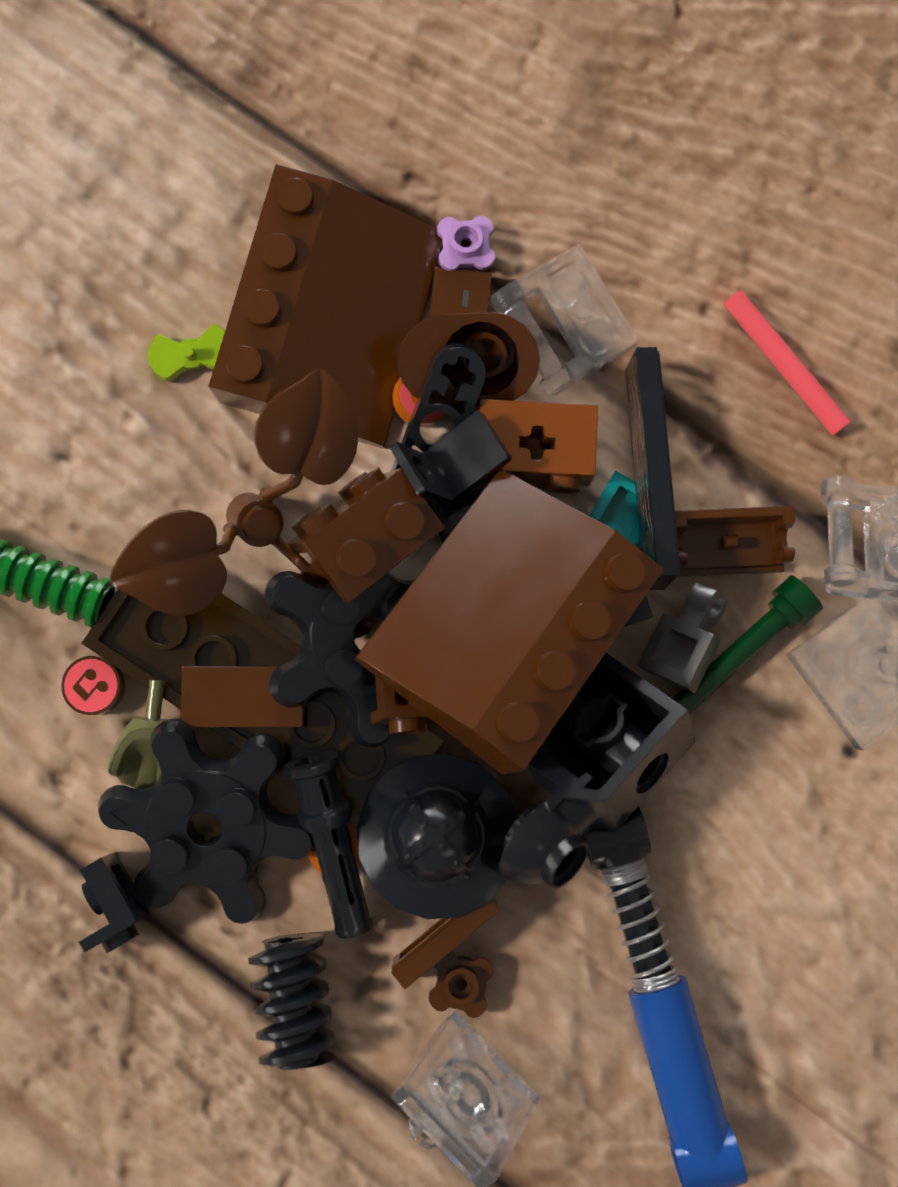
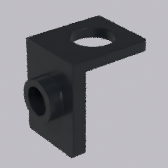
(454, 462)

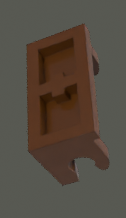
(734, 540)

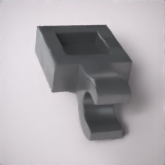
(683, 646)

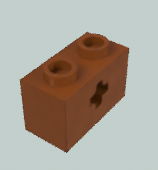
(564, 432)

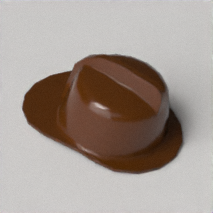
(498, 338)

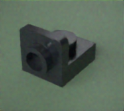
(111, 892)

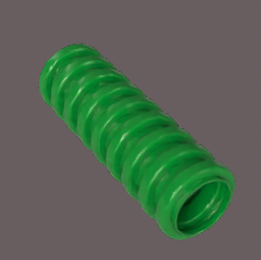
(52, 584)

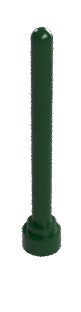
(791, 605)

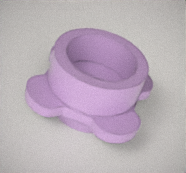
(472, 258)

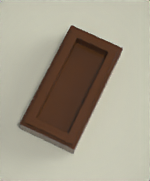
(233, 698)
(438, 942)

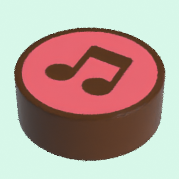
(92, 685)

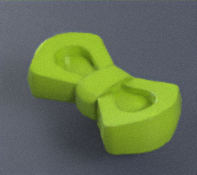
(171, 358)

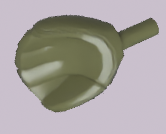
(132, 755)

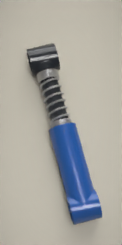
(666, 1016)

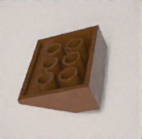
(326, 289)
(509, 619)

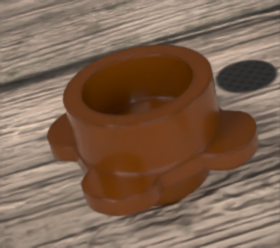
(469, 999)

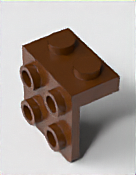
(366, 532)

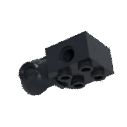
(597, 769)

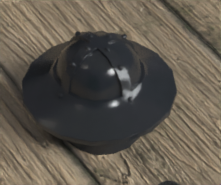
(435, 835)

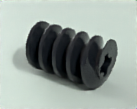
(293, 1002)

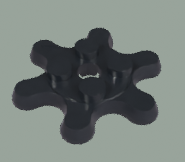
(329, 646)
(230, 791)

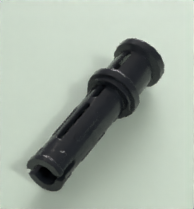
(325, 817)

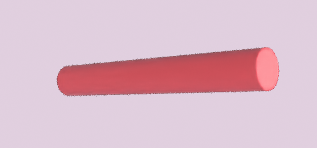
(786, 362)

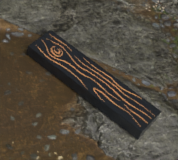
(652, 463)

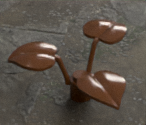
(176, 556)

